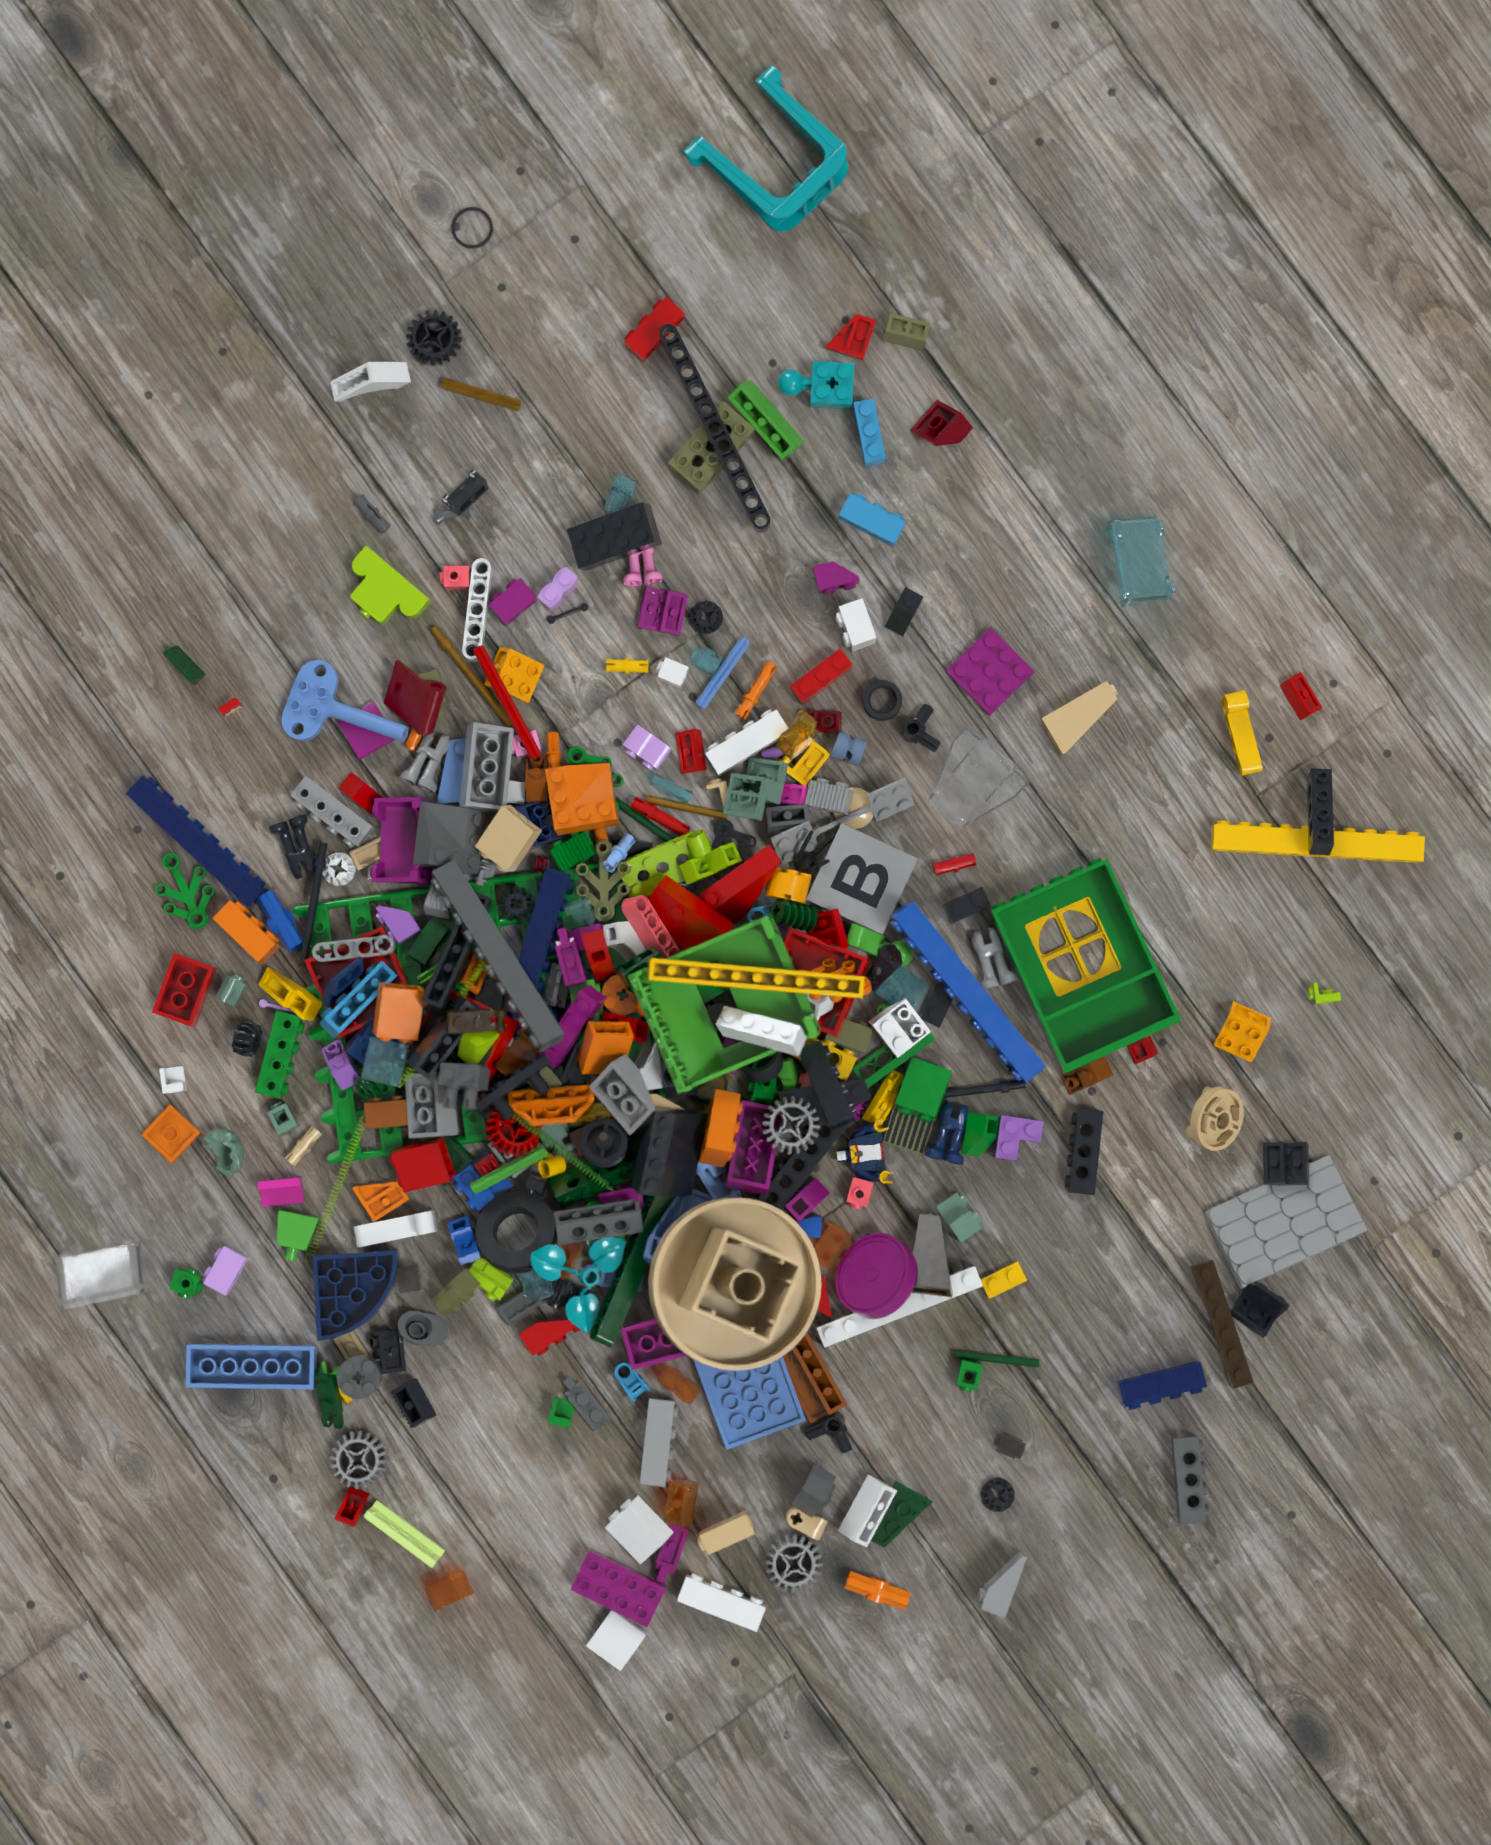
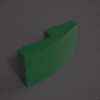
(428, 941)

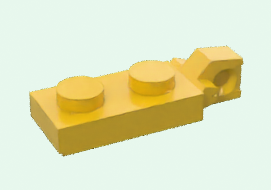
(884, 1098)

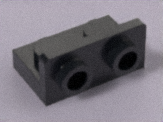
(388, 1350)

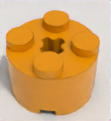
(789, 885)

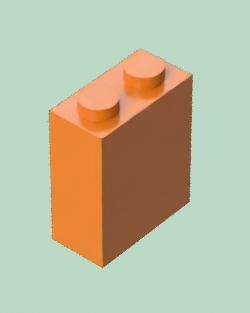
(398, 1012)
(603, 1044)

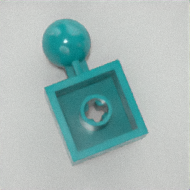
(842, 374)

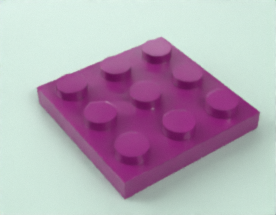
(990, 671)

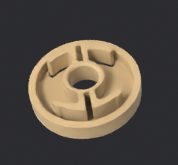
(1204, 1118)

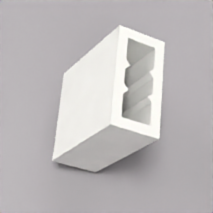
(638, 1529)

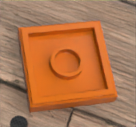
(171, 1133)

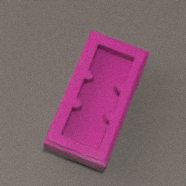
(793, 794)

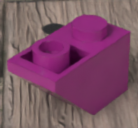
(832, 577)
(807, 1199)

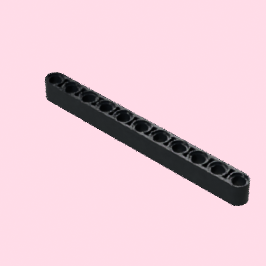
(709, 419)

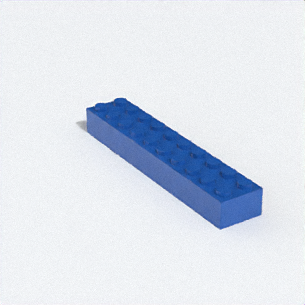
(968, 992)

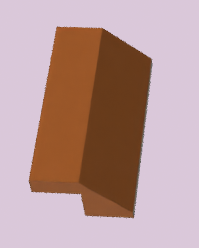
(813, 1381)

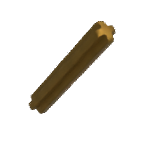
(481, 394)

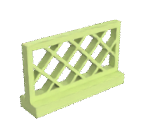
(404, 1533)

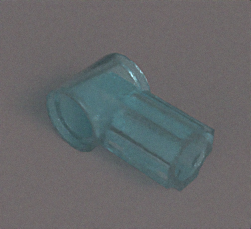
(622, 490)

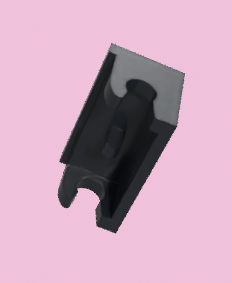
(466, 493)
(572, 1073)

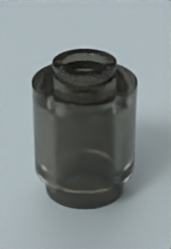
(1009, 1445)

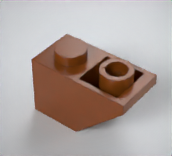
(536, 779)
(1086, 1075)

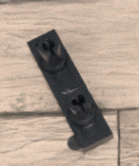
(531, 1074)

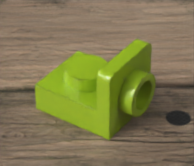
(1326, 996)

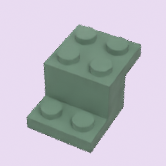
(749, 792)

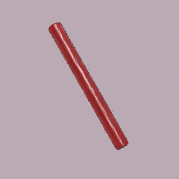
(507, 702)

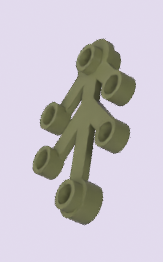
(604, 884)

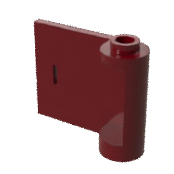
(414, 699)

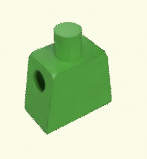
(295, 1232)

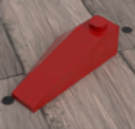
(740, 888)

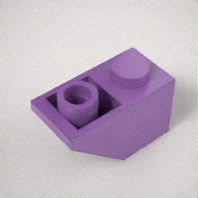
(400, 923)
(340, 1064)

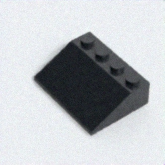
(669, 1152)

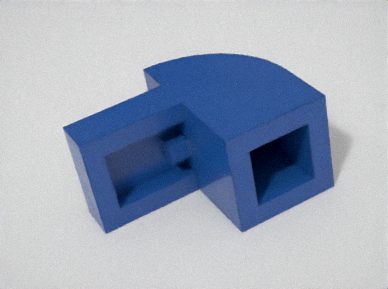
(464, 1240)

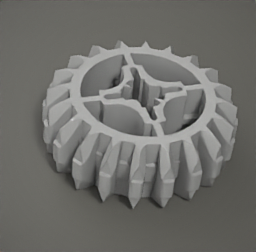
(775, 1135)
(346, 1474)
(782, 1577)

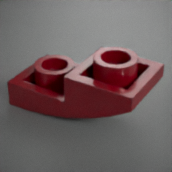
(827, 720)

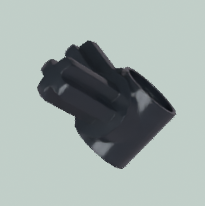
(918, 723)
(838, 1433)

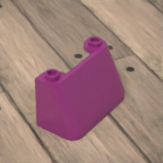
(398, 840)

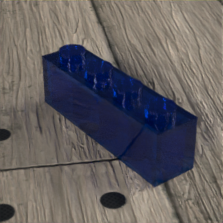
(1161, 1384)

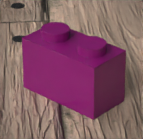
(512, 601)

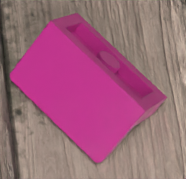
(281, 1191)

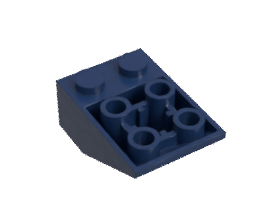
(541, 816)

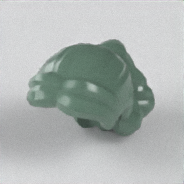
(227, 1149)

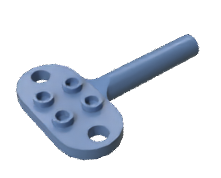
(314, 701)

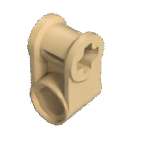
(809, 1526)

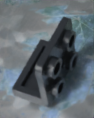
(1258, 1308)

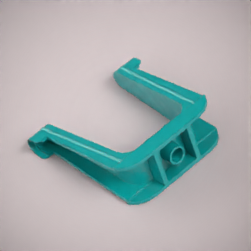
(785, 212)

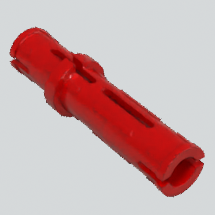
(655, 814)

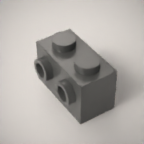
(784, 817)

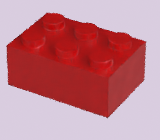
(184, 990)

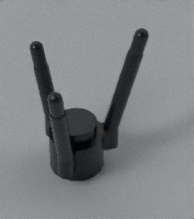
(806, 861)

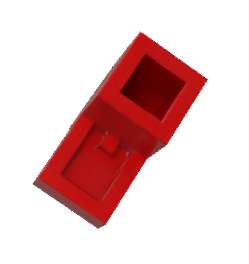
(638, 1027)

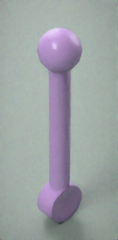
(263, 1003)

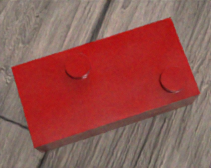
(685, 915)

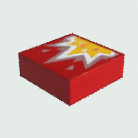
(230, 707)

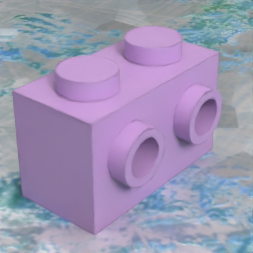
(225, 1270)

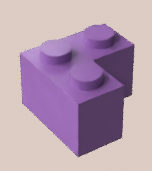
(1013, 1130)

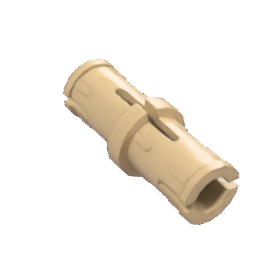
(303, 1146)

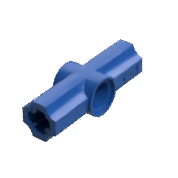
(280, 921)

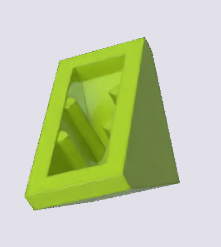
(475, 1045)

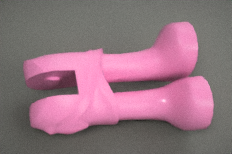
(634, 577)

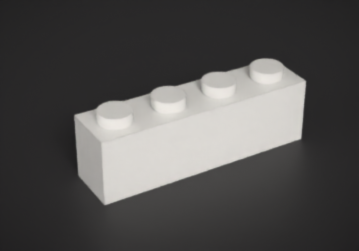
(746, 743)
(761, 1030)
(721, 1602)

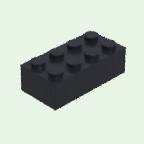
(614, 536)

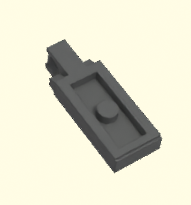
(585, 1404)

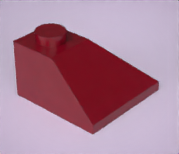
(942, 425)

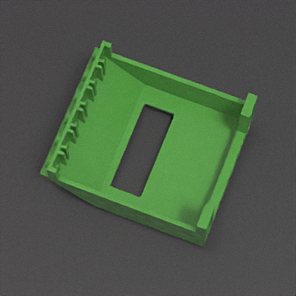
(683, 1023)

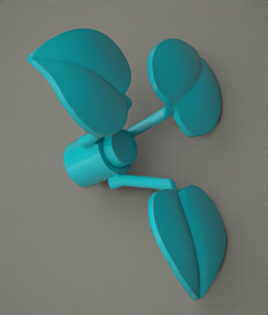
(605, 1253)

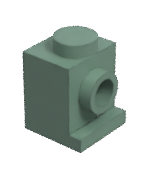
(282, 1126)

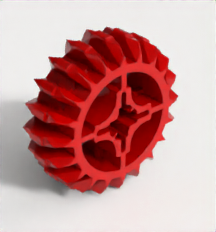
(498, 1128)

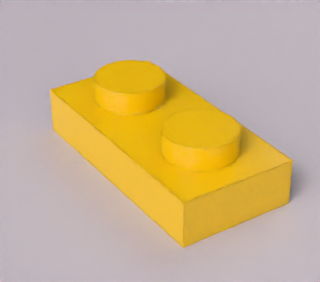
(1003, 1280)

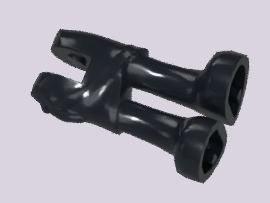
(303, 853)

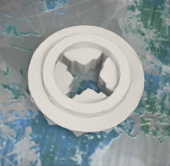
(347, 864)

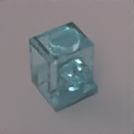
(706, 660)

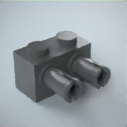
(462, 1076)

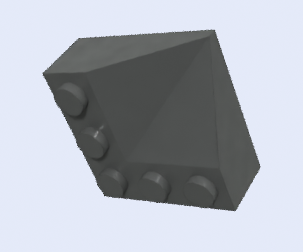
(448, 835)

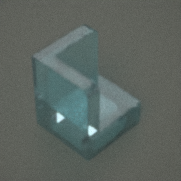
(581, 912)

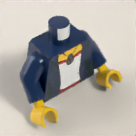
(867, 1153)

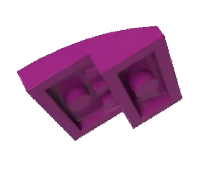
(662, 611)
(362, 740)

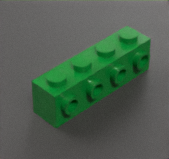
(279, 1055)

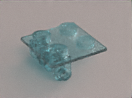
(903, 985)
(384, 1062)

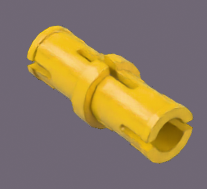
(627, 666)

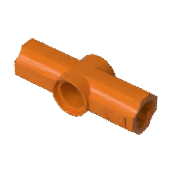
(877, 1590)

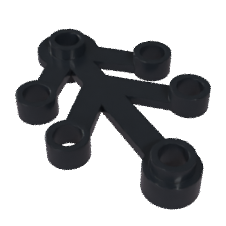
(726, 838)

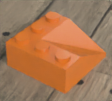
(582, 797)

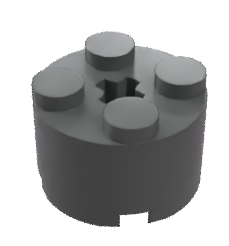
(350, 1385)

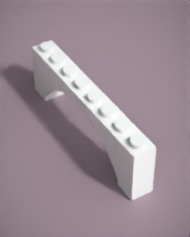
(627, 943)

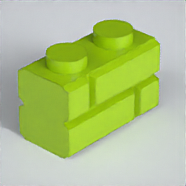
(491, 1279)

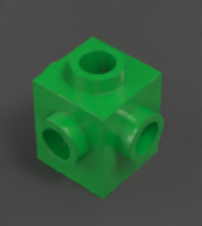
(762, 1093)
(179, 1283)

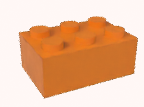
(247, 931)
(721, 1128)

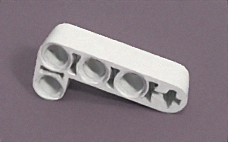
(395, 1228)

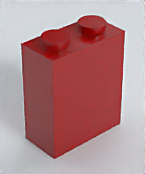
(422, 1164)

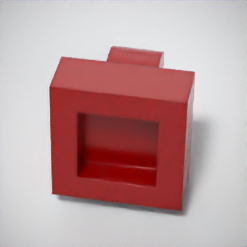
(487, 1165)

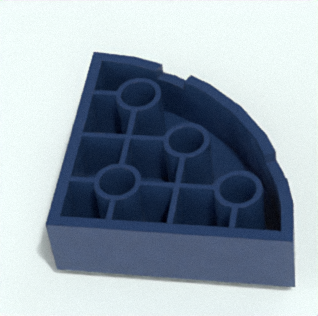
(351, 1289)

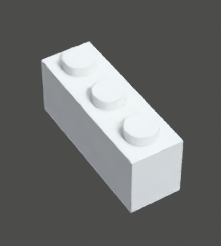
(867, 1510)

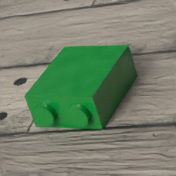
(923, 1090)

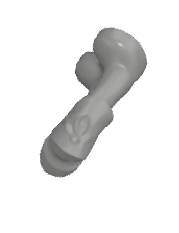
(426, 781)
(996, 950)

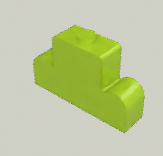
(384, 590)

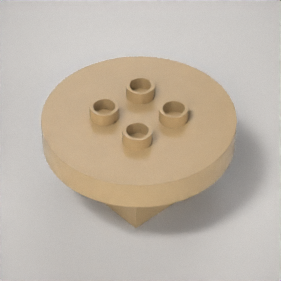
(734, 1283)

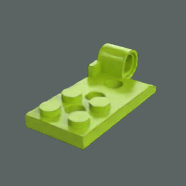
(692, 844)

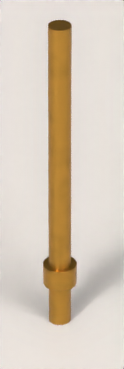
(447, 645)

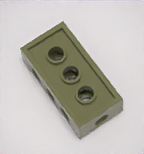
(695, 449)

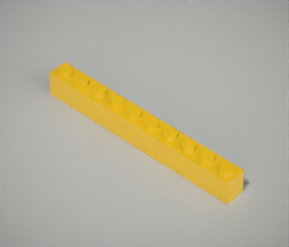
(1294, 842)
(755, 978)

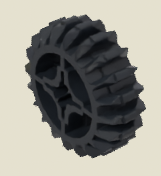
(426, 341)

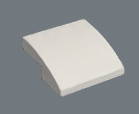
(616, 1639)

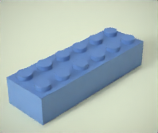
(251, 1366)

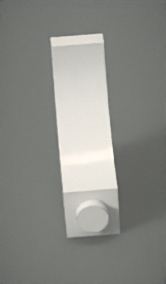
(370, 378)

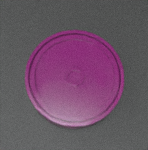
(876, 1276)

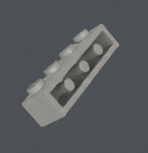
(331, 811)
(657, 1442)

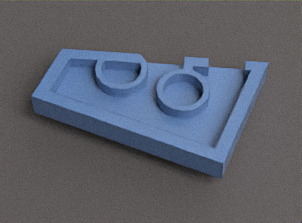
(452, 773)

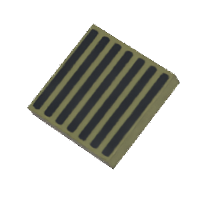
(907, 1132)

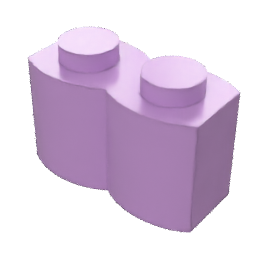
(562, 585)
(646, 747)

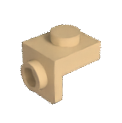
(718, 784)

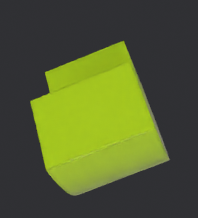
(711, 863)

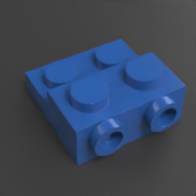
(481, 1199)

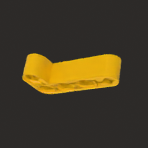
(1241, 732)

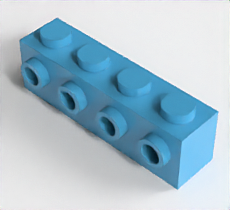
(361, 995)

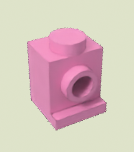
(520, 751)

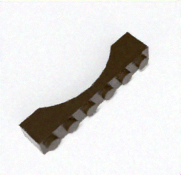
(1222, 1323)

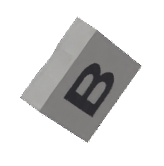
(861, 879)

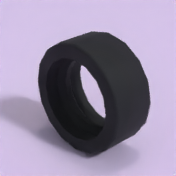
(884, 684)
(767, 1072)

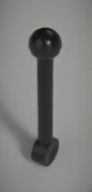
(551, 619)

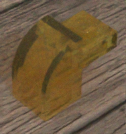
(799, 736)

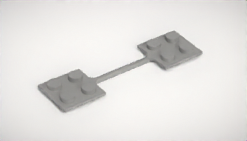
(882, 804)

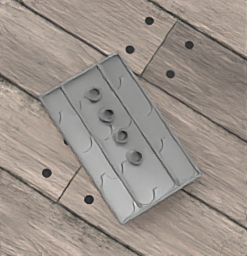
(1284, 1224)

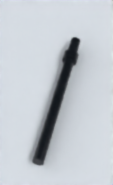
(319, 865)
(1003, 1086)

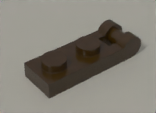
(476, 1020)

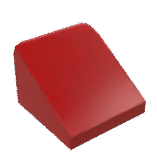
(1142, 1049)

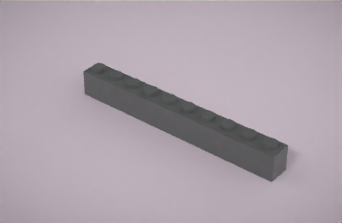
(497, 956)

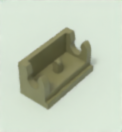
(906, 332)

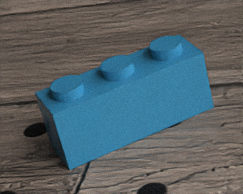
(869, 433)
(872, 519)

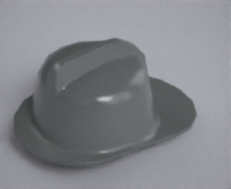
(422, 1328)

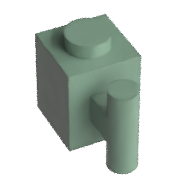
(232, 990)
(557, 1132)

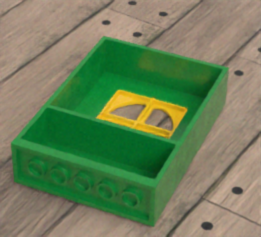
(1102, 1009)

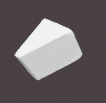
(516, 792)

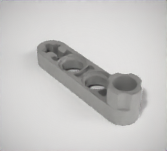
(354, 951)

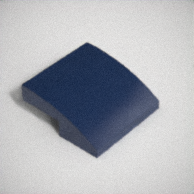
(342, 982)
(358, 1045)

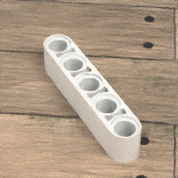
(477, 600)

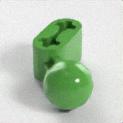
(872, 942)

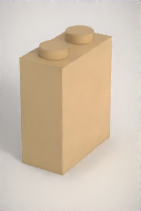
(508, 838)
(726, 1533)

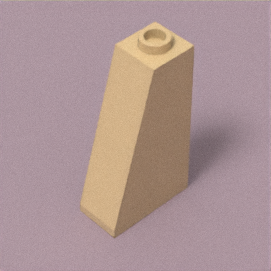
(1075, 718)

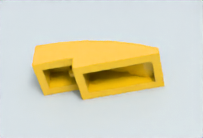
(290, 994)

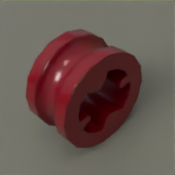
(540, 864)

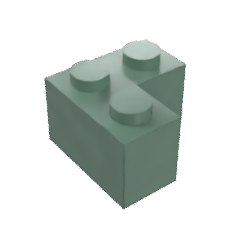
(958, 1217)

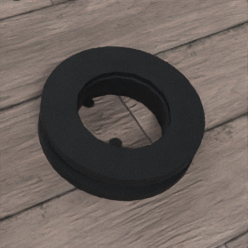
(502, 1208)

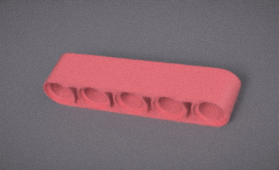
(649, 926)

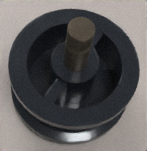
(604, 1142)

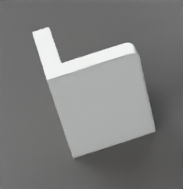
(173, 1080)

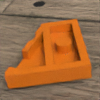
(381, 1198)

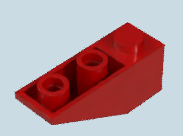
(598, 954)
(544, 1333)

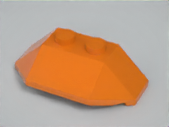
(554, 1106)

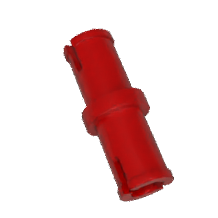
(954, 864)

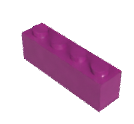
(574, 1024)

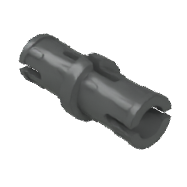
(372, 514)

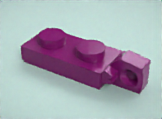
(570, 959)
(671, 1552)

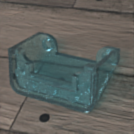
(1140, 560)

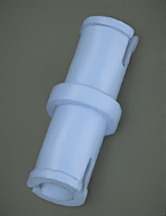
(618, 853)

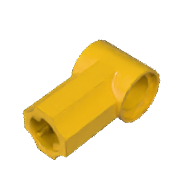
(550, 1165)

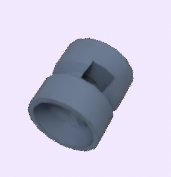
(849, 748)

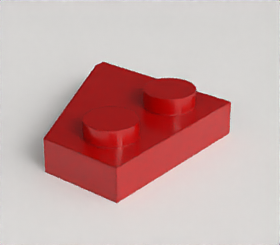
(853, 338)
(830, 928)

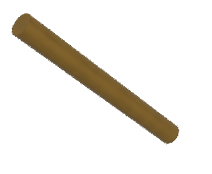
(685, 807)

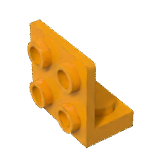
(517, 673)
(1243, 1031)

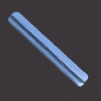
(722, 673)

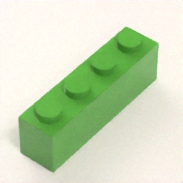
(766, 419)

